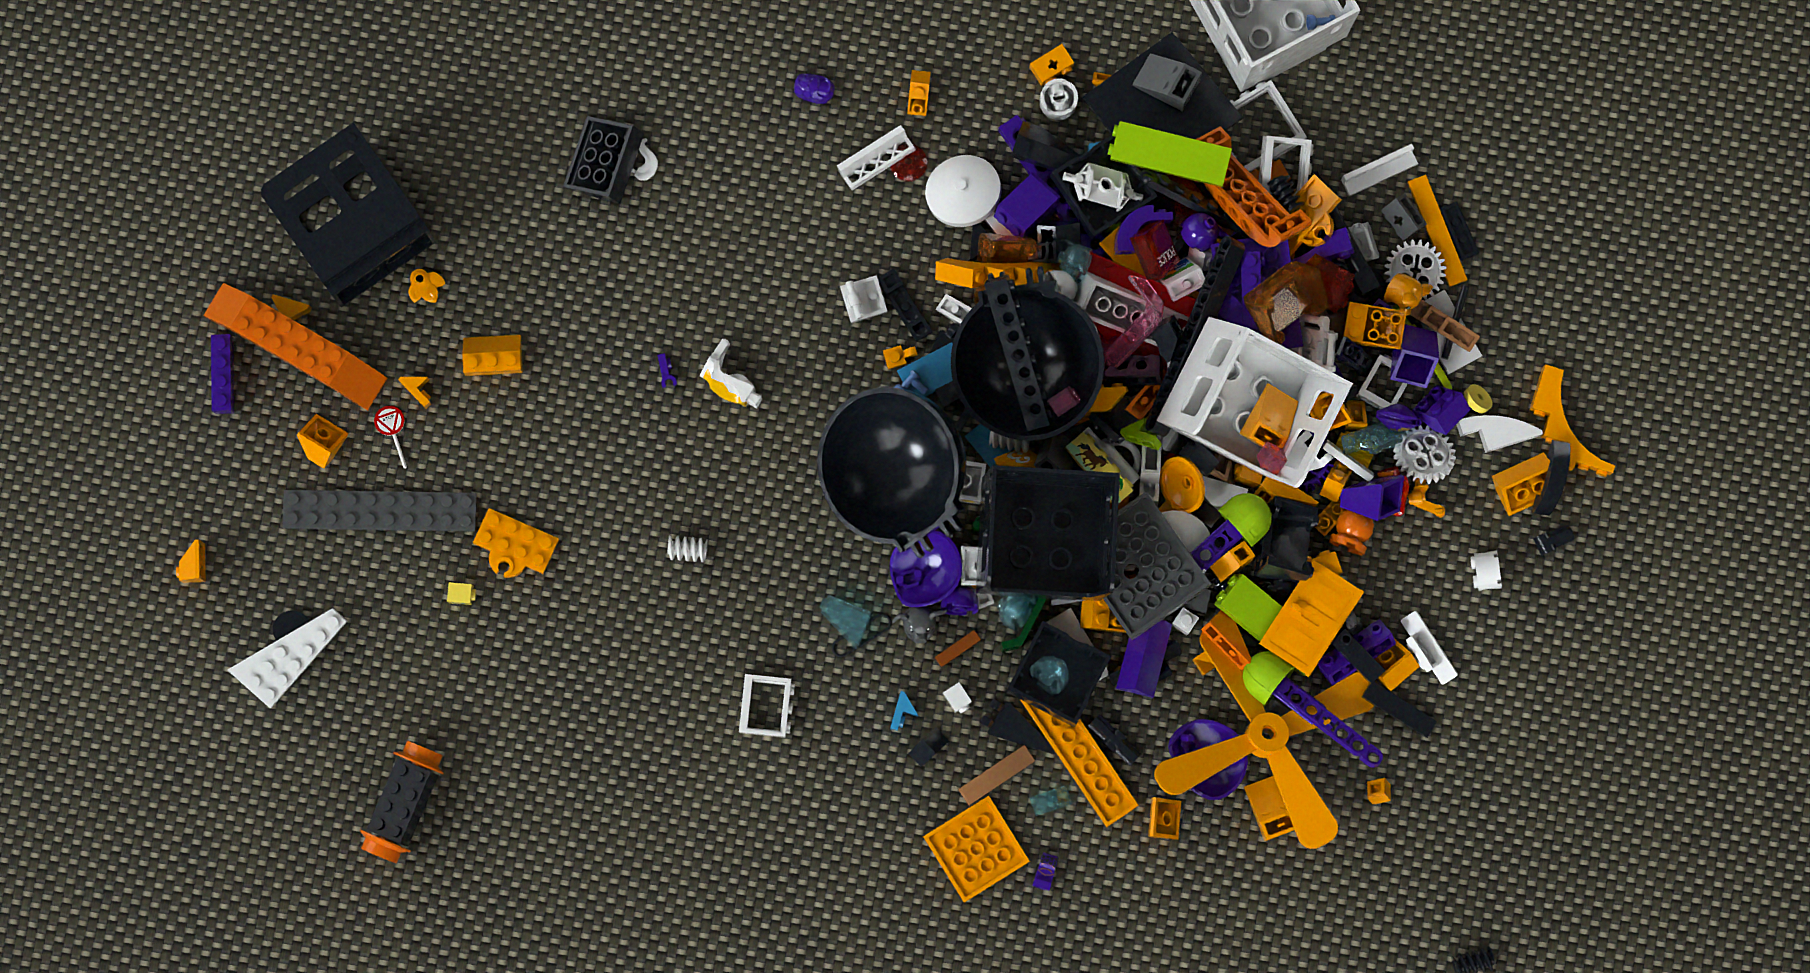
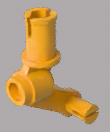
(1418, 499)

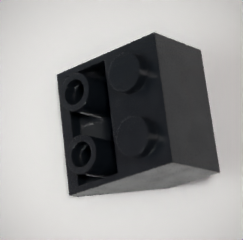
(1058, 237)

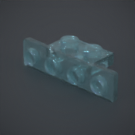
(1371, 439)

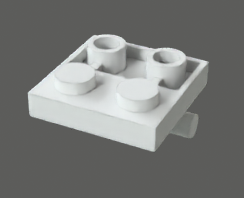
(863, 299)

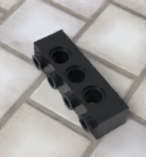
(1132, 374)

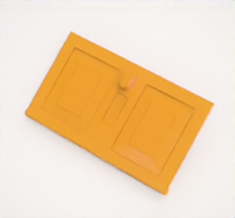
(1311, 618)

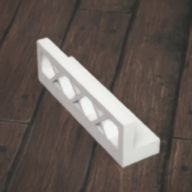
(873, 154)
(1379, 170)

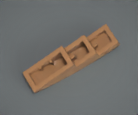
(1445, 325)
(996, 775)

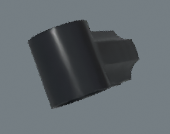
(1550, 541)

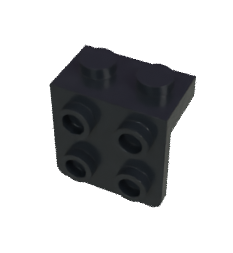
(1113, 421)

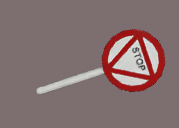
(389, 422)

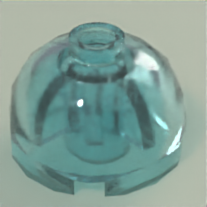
(1075, 261)
(1014, 611)
(1050, 673)

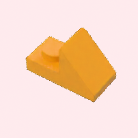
(413, 385)

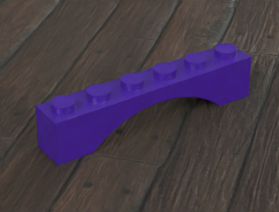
(1336, 246)

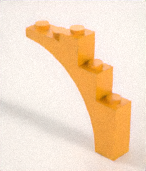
(976, 273)
(1548, 402)

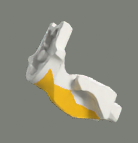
(733, 387)

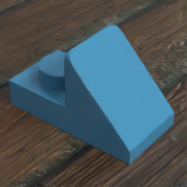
(903, 706)

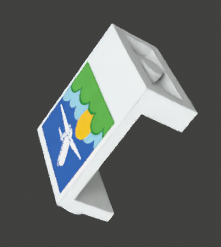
(1183, 279)

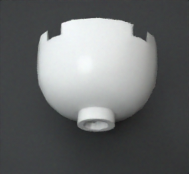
(1064, 282)

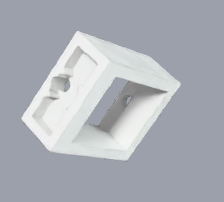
(1371, 398)

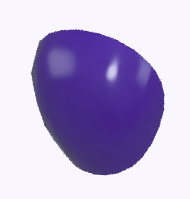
(928, 578)
(1201, 734)

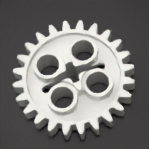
(1432, 273)
(1424, 454)

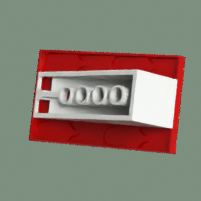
(1116, 303)

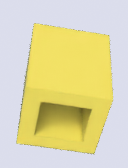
(461, 593)

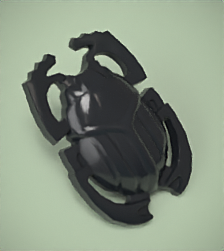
(1278, 589)

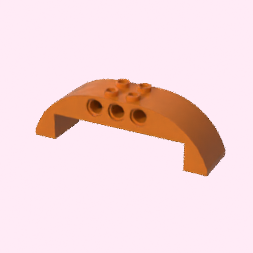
(1251, 203)

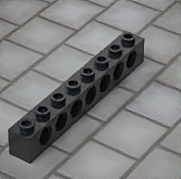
(1032, 418)

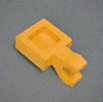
(896, 356)

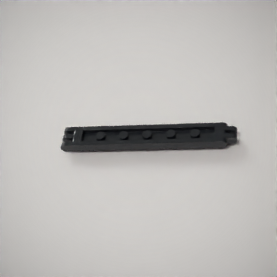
(1189, 198)

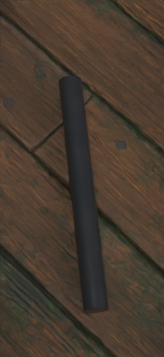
(1456, 316)

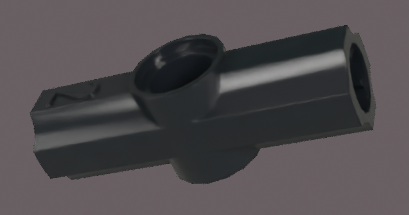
(1114, 740)

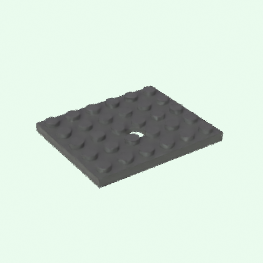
(1166, 568)

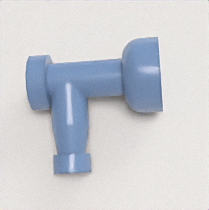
(1312, 22)
(913, 379)

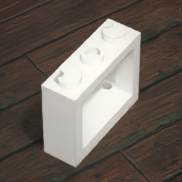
(1305, 166)
(746, 700)

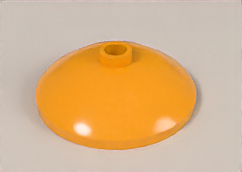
(1182, 484)

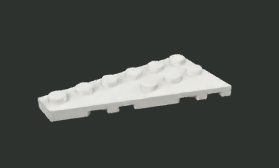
(279, 665)

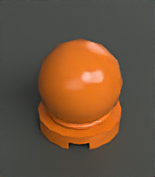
(1352, 532)

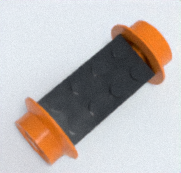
(402, 802)

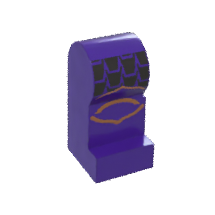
(1045, 872)

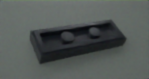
(1459, 231)

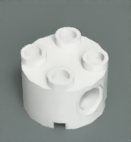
(1058, 99)
(1486, 570)

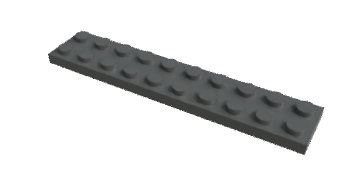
(379, 510)

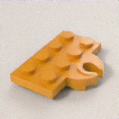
(1318, 203)
(514, 544)

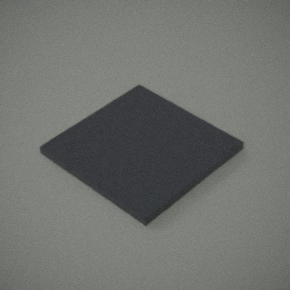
(1120, 101)

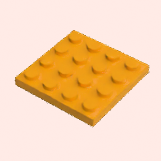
(976, 849)

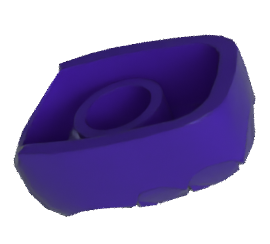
(814, 88)

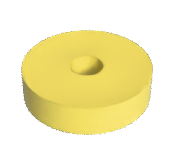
(1478, 398)

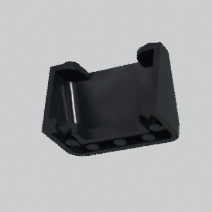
(1285, 546)

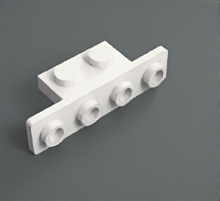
(1427, 649)

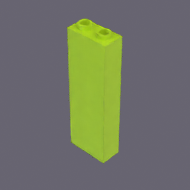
(1170, 153)
(1249, 606)

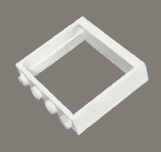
(1269, 87)

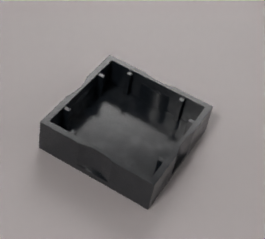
(1095, 216)
(1084, 668)

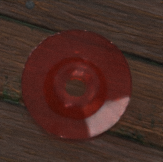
(911, 171)

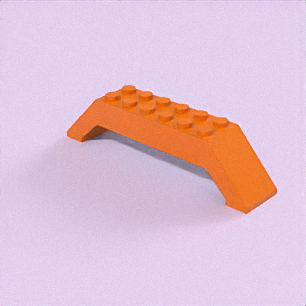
(296, 345)

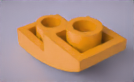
(1329, 517)

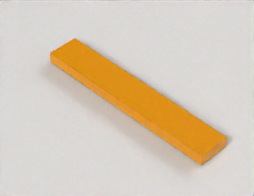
(1437, 230)

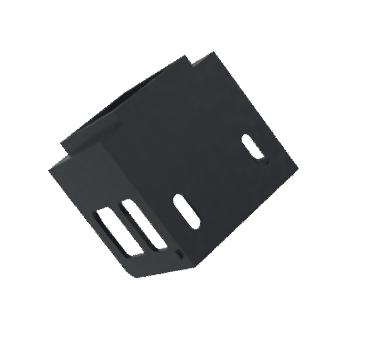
(367, 236)
(1047, 533)

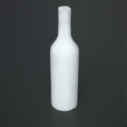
(1115, 457)

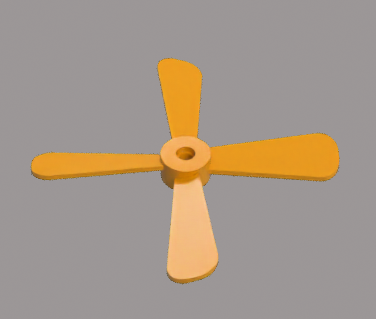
(1308, 813)

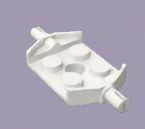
(1089, 186)

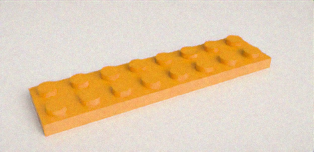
(1086, 766)

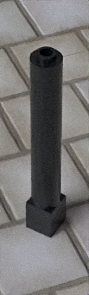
(1356, 262)

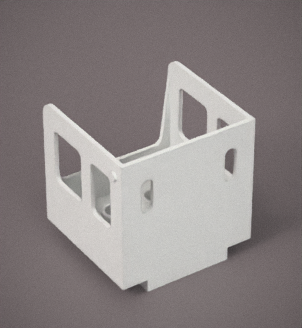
(1271, 35)
(1224, 384)

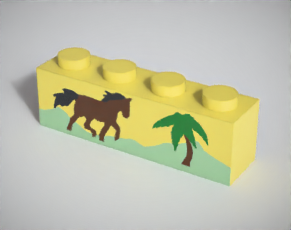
(1091, 459)

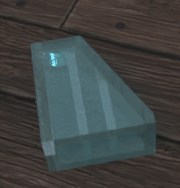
(846, 618)

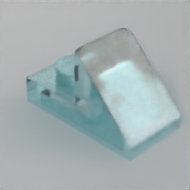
(1050, 800)

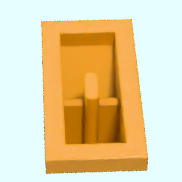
(290, 308)
(1358, 412)

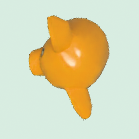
(1406, 292)

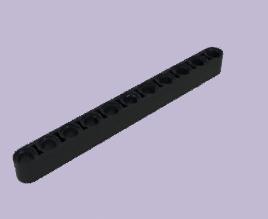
(1206, 305)

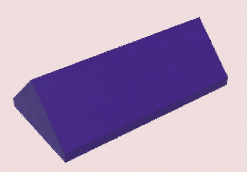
(1144, 660)

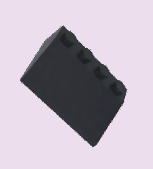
(603, 159)

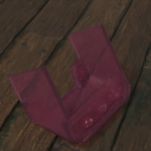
(1121, 347)

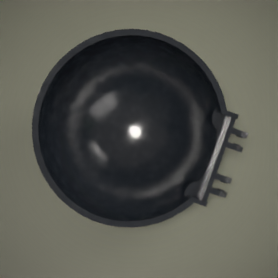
(1066, 354)
(893, 468)

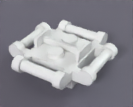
(1318, 342)

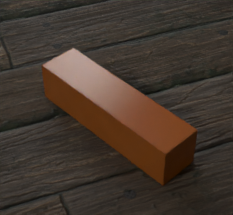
(957, 648)

